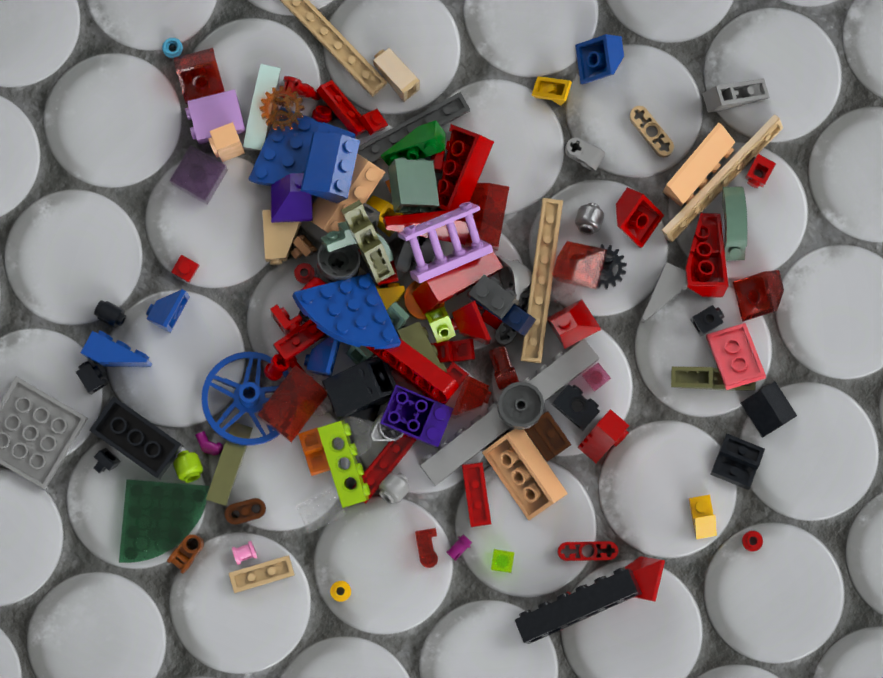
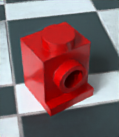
(763, 165)

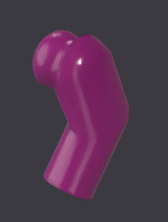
(208, 447)

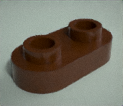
(245, 511)

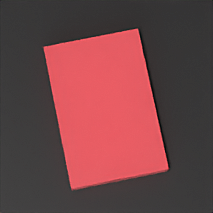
(735, 356)

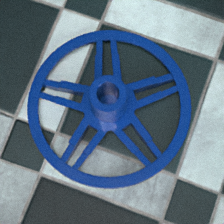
(247, 398)

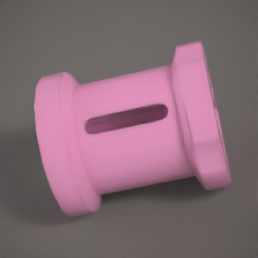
(244, 552)

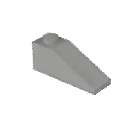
(735, 94)
(668, 286)

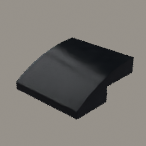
(737, 461)

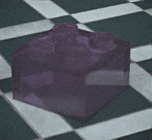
(198, 175)

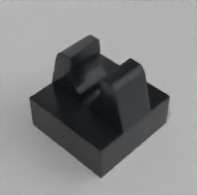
(106, 460)

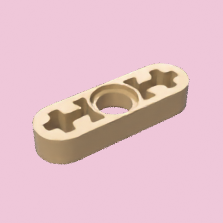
(637, 123)

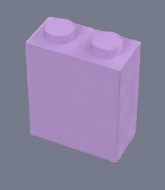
(213, 112)

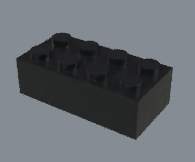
(136, 438)

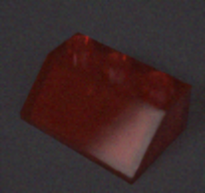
(489, 220)
(292, 404)

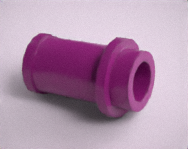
(459, 547)

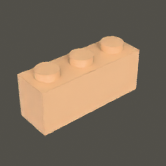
(226, 142)

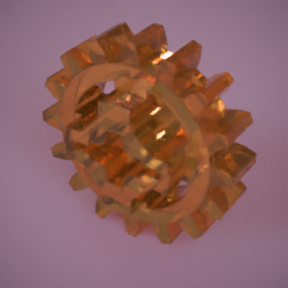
(286, 102)

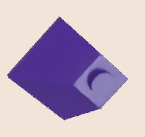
(290, 203)

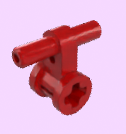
(303, 89)
(274, 369)

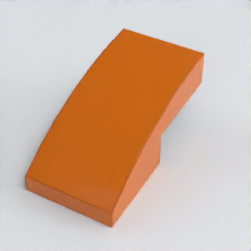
(314, 451)

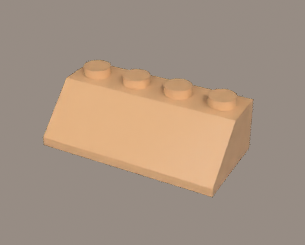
(699, 165)
(364, 181)
(524, 473)

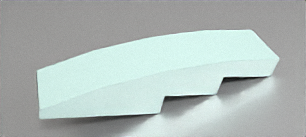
(256, 127)

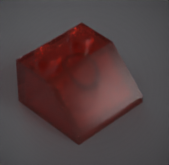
(199, 74)

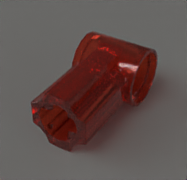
(504, 372)

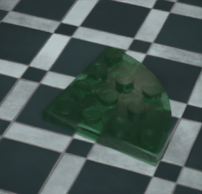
(158, 517)

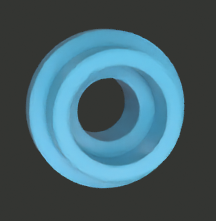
(169, 42)

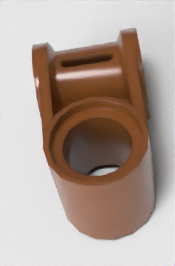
(185, 554)

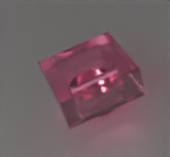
(596, 377)

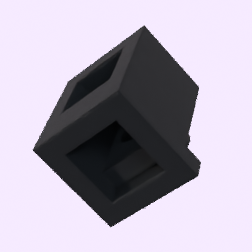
(702, 325)
(91, 377)

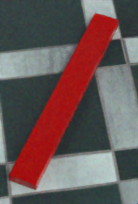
(397, 449)

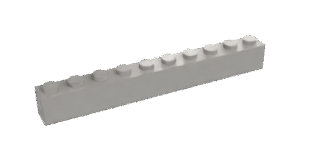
(490, 427)

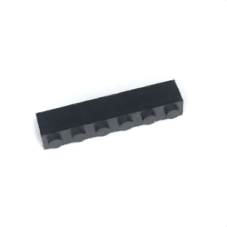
(578, 605)

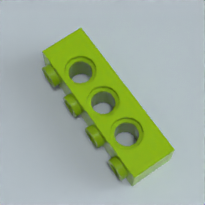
(340, 475)

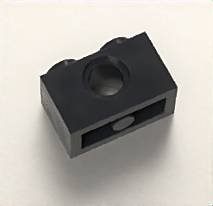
(581, 418)

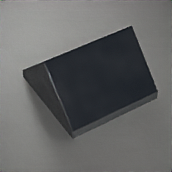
(768, 409)

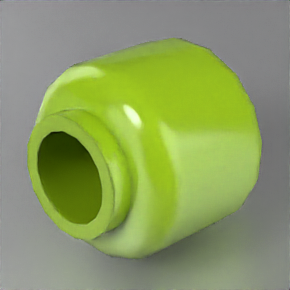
(188, 466)

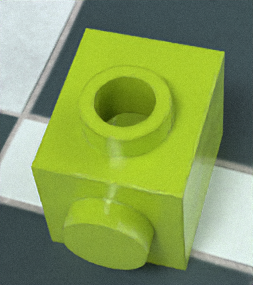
(440, 324)

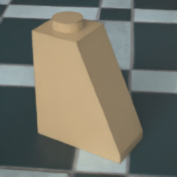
(396, 74)
(278, 238)

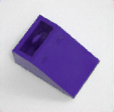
(416, 416)

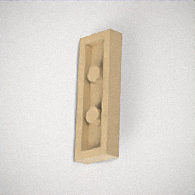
(261, 574)

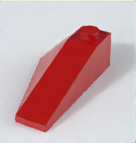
(399, 222)
(706, 261)

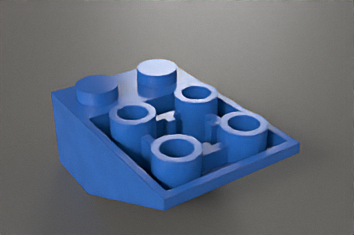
(110, 354)

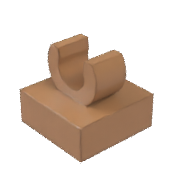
(303, 247)

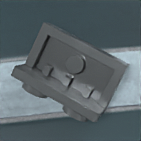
(493, 296)

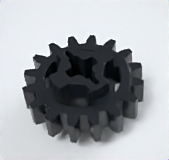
(608, 275)

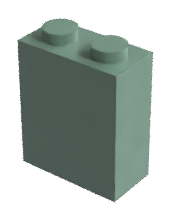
(413, 186)

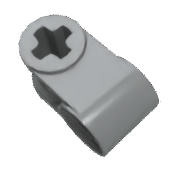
(586, 155)

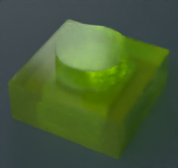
(502, 561)

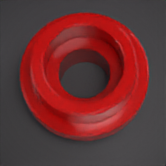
(322, 114)
(304, 279)
(759, 541)

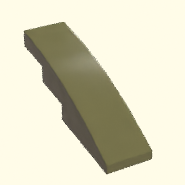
(368, 241)
(702, 378)
(228, 466)

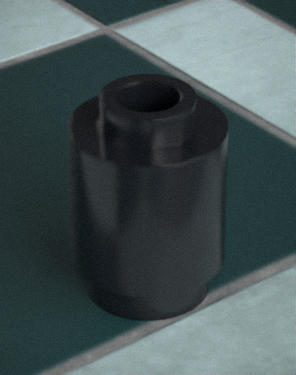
(110, 313)

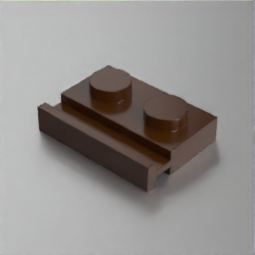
(548, 437)

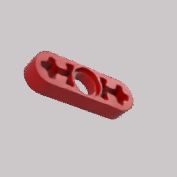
(603, 556)

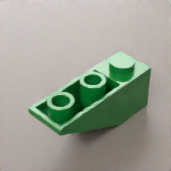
(419, 143)

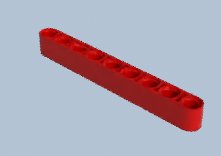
(412, 365)

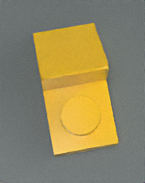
(551, 89)
(702, 516)

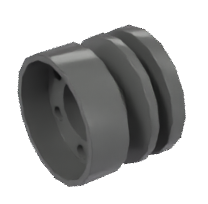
(346, 258)

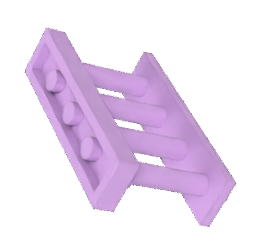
(459, 256)

